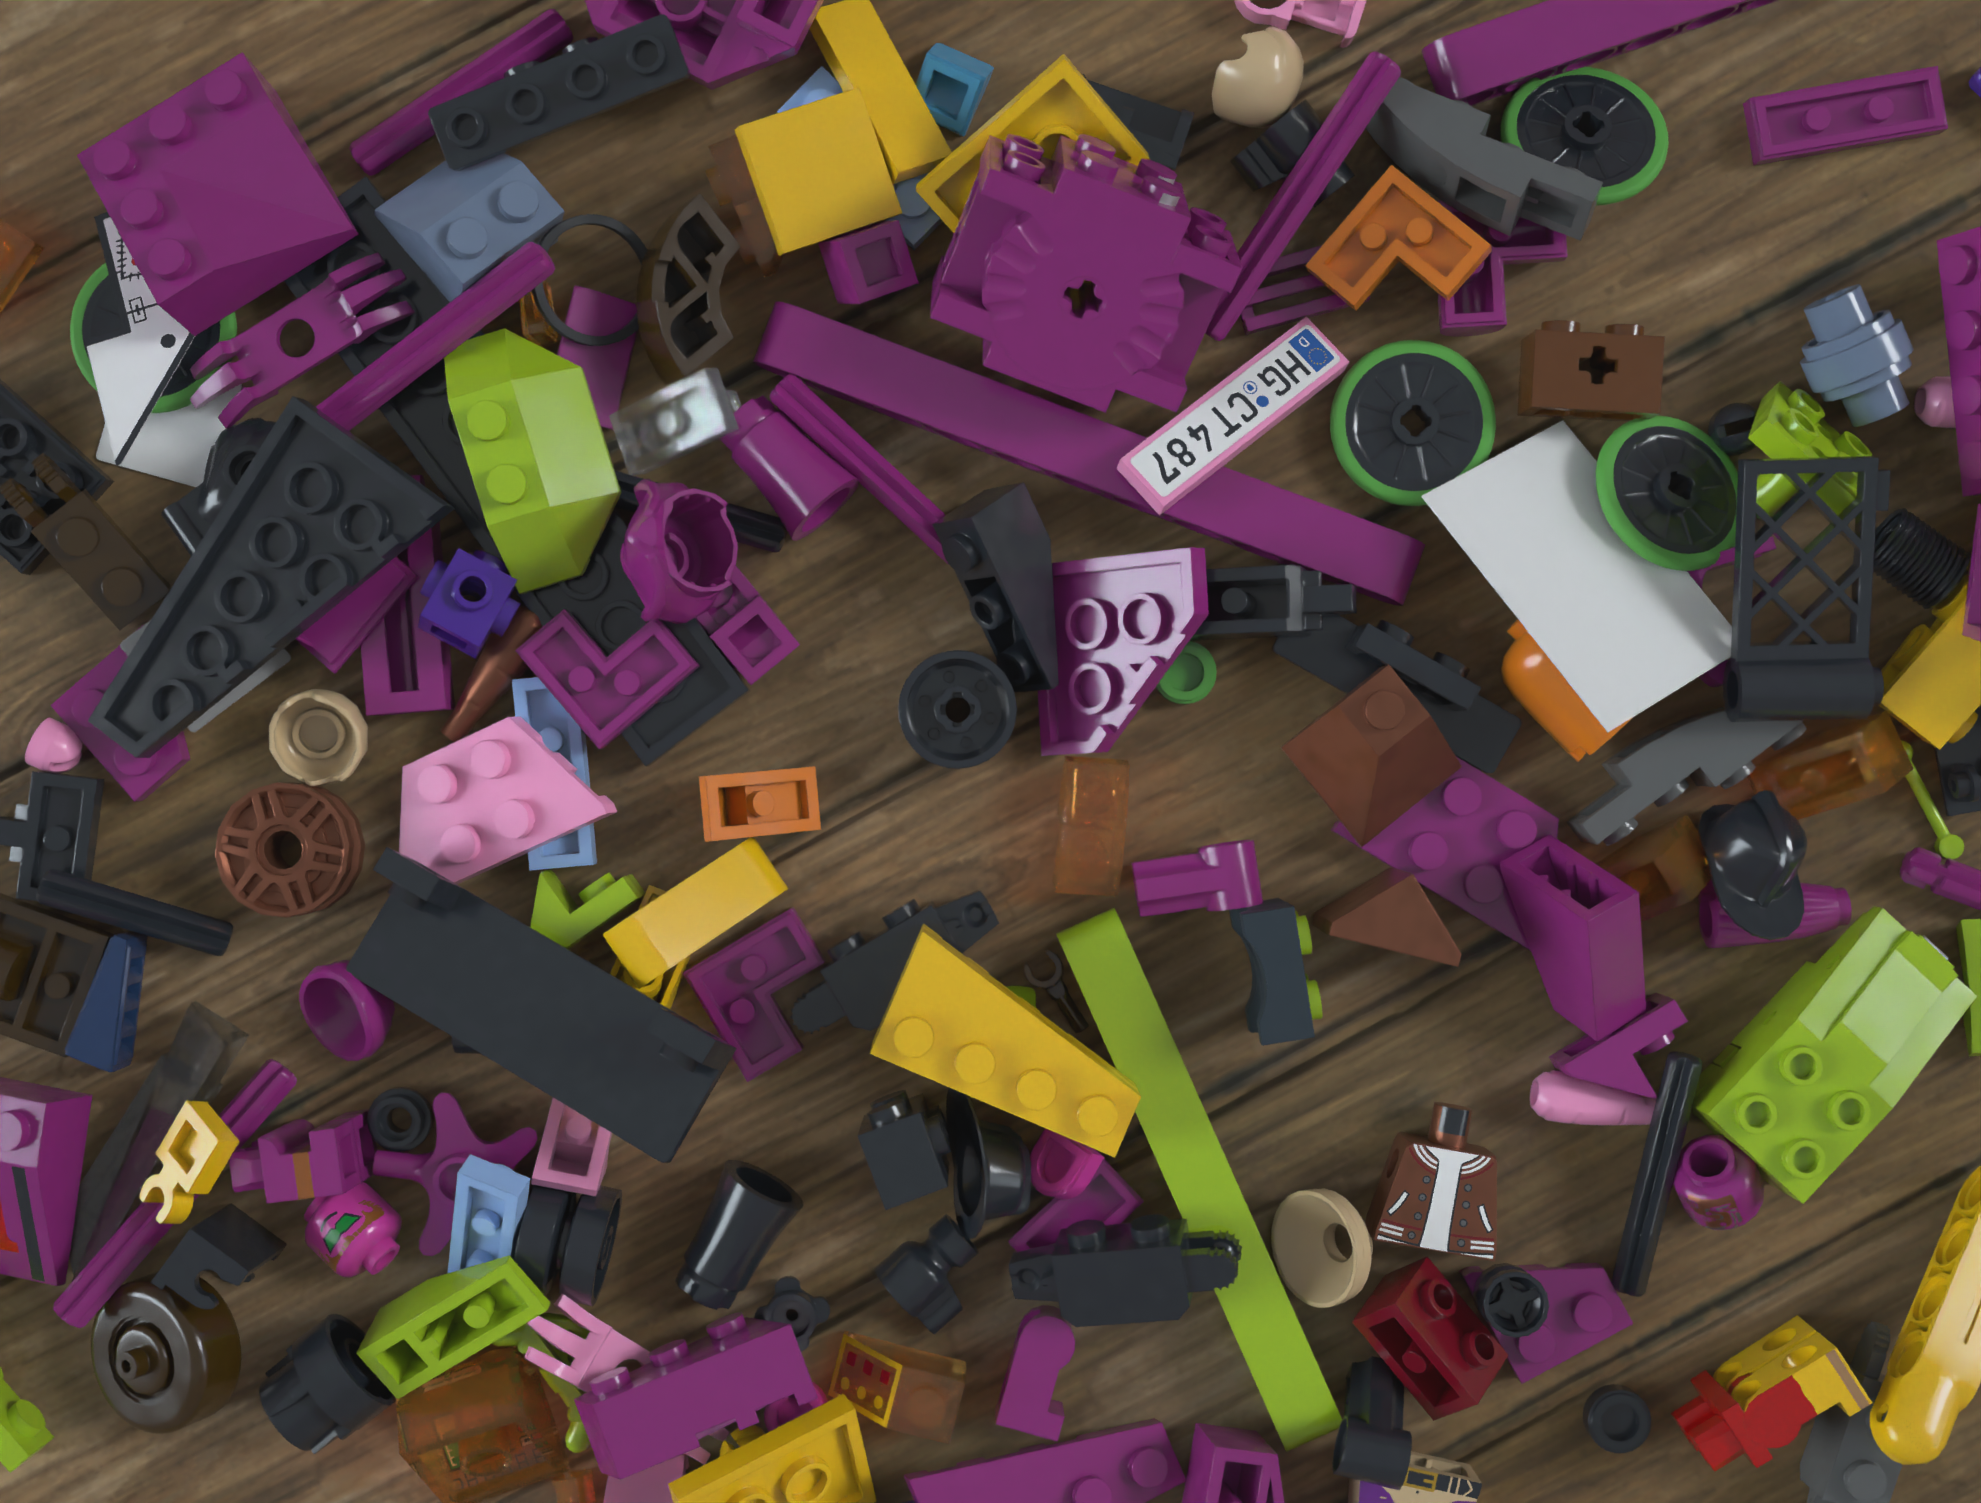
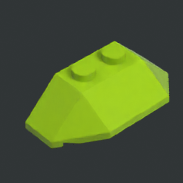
(532, 454)

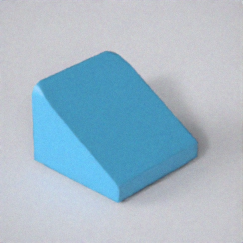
(952, 86)

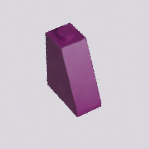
(1581, 934)

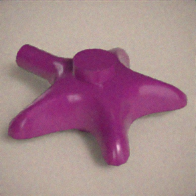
(439, 1168)

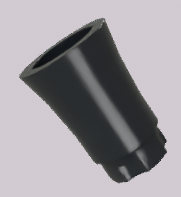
(736, 1233)

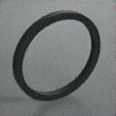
(539, 294)

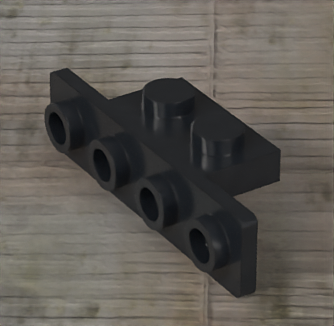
(560, 92)
(1350, 653)

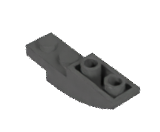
(1491, 181)
(1656, 767)

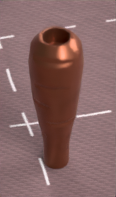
(492, 674)

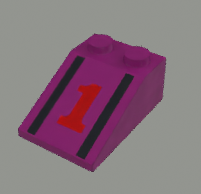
(39, 1177)

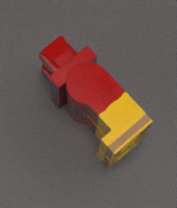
(1767, 1395)

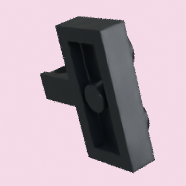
(54, 829)

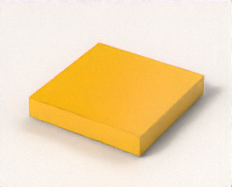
(818, 171)

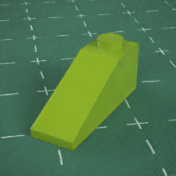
(448, 1322)

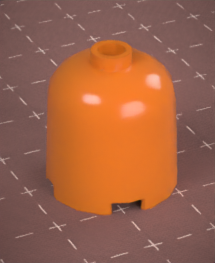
(1549, 697)

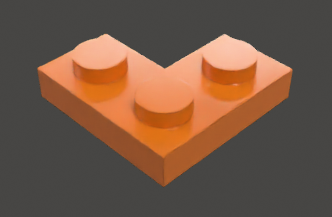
(1395, 226)

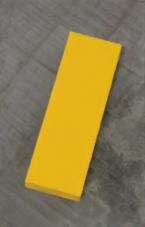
(866, 58)

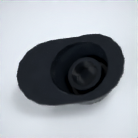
(1755, 863)
(988, 1165)

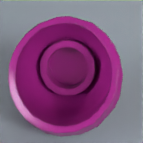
(345, 1012)

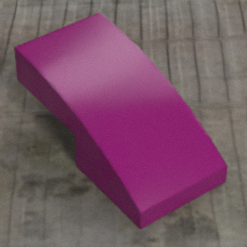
(747, 629)

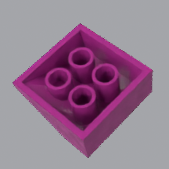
(216, 195)

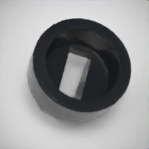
(1732, 413)

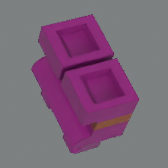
(307, 1160)

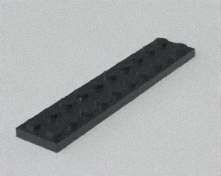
(422, 417)

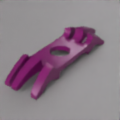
(334, 328)

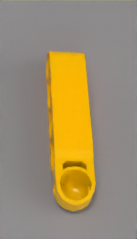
(1939, 1346)

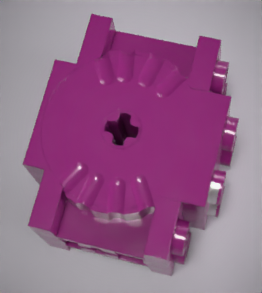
(1084, 271)

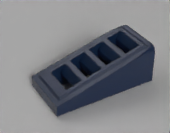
(109, 1015)

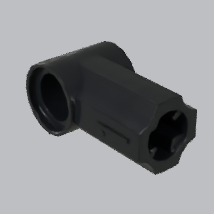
(1371, 1434)

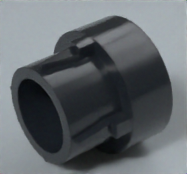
(323, 1387)

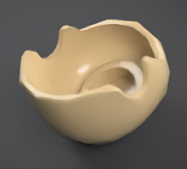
(1262, 82)
(318, 737)

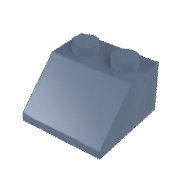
(469, 219)

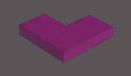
(603, 690)
(739, 985)

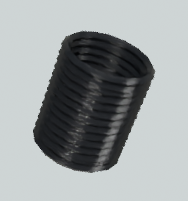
(1918, 559)

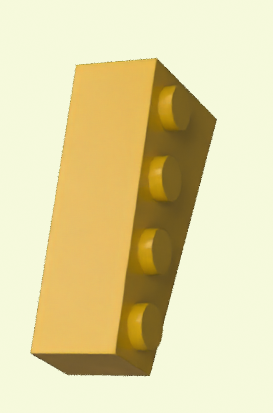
(1936, 676)
(998, 1048)

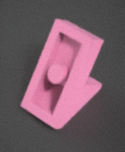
(571, 1152)

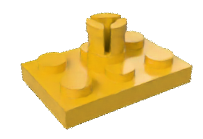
(1049, 107)
(800, 1462)

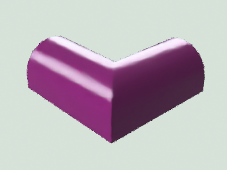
(1481, 301)

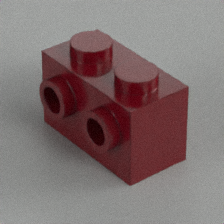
(1430, 1339)

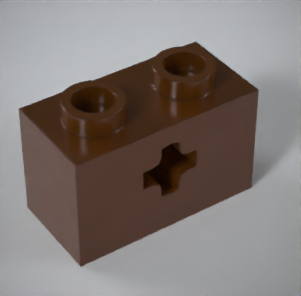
(1557, 389)

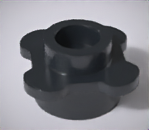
(791, 1296)

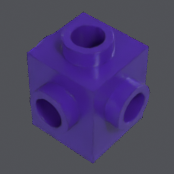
(466, 622)

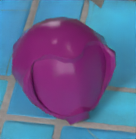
(678, 550)

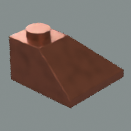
(1373, 754)

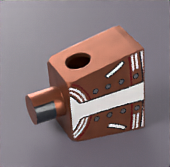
(1438, 1190)

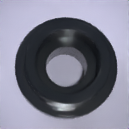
(384, 1130)

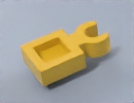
(192, 1160)

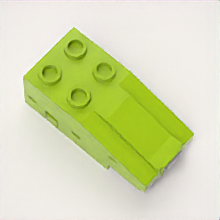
(1832, 1052)

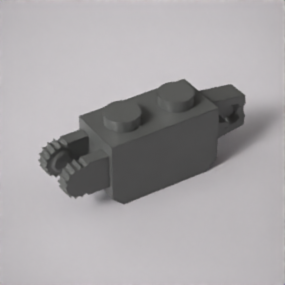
(1841, 1454)

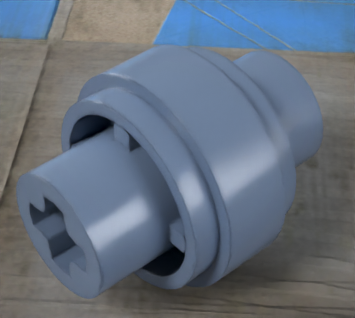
(1856, 355)

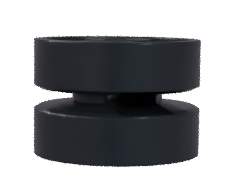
(934, 686)
(569, 1241)

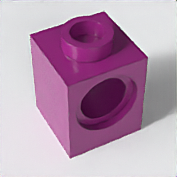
(868, 262)

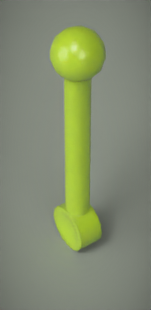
(1946, 844)

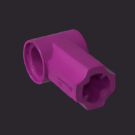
(1214, 878)

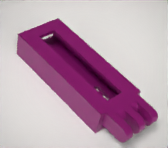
(401, 663)

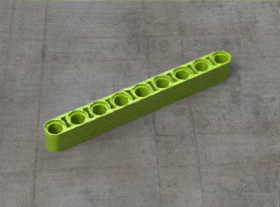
(1200, 1175)

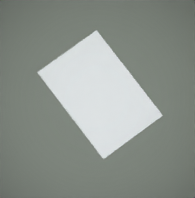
(1591, 603)

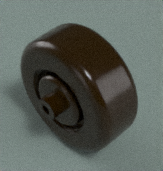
(164, 1357)

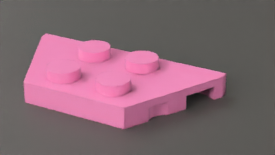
(491, 801)

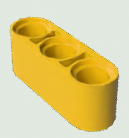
(695, 912)

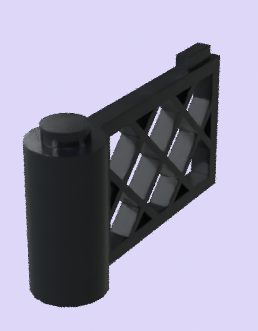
(1815, 676)

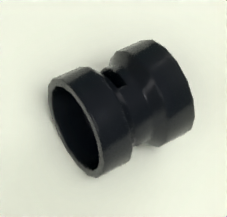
(1517, 1310)

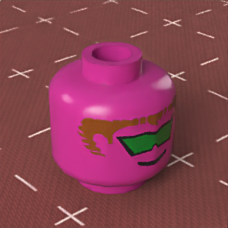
(353, 1231)

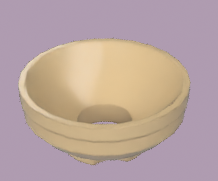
(1307, 1247)

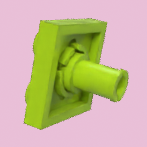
(1794, 427)

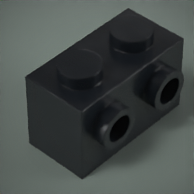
(905, 1147)

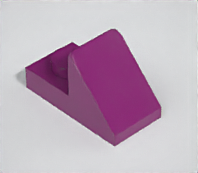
(1611, 1058)

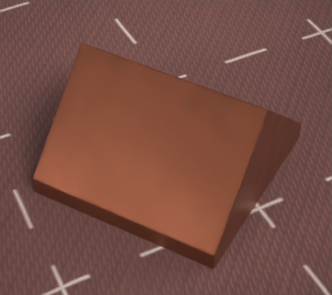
(1391, 915)

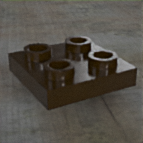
(44, 972)

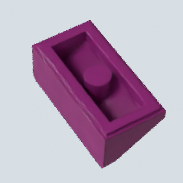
(604, 365)

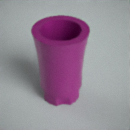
(788, 468)

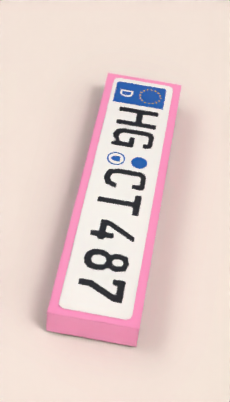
(1232, 415)

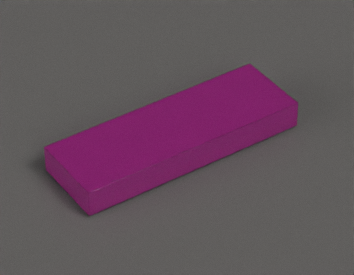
(1845, 115)

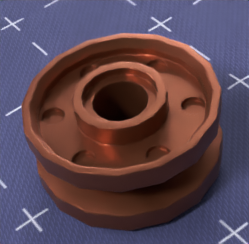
(252, 859)

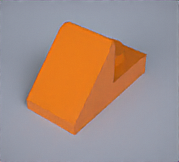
(759, 803)

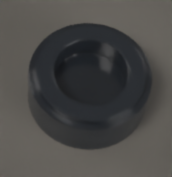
(1616, 1418)

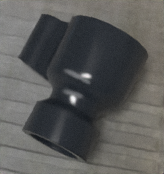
(1280, 148)
(918, 1273)

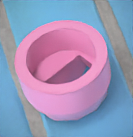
(53, 747)

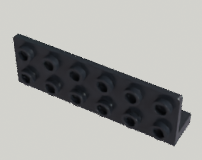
(538, 1009)

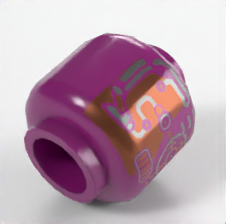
(1718, 1183)

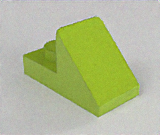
(564, 922)

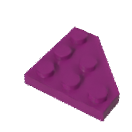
(1115, 640)

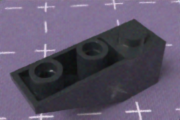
(1007, 575)

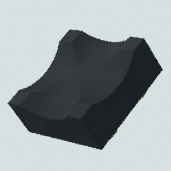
(1281, 993)

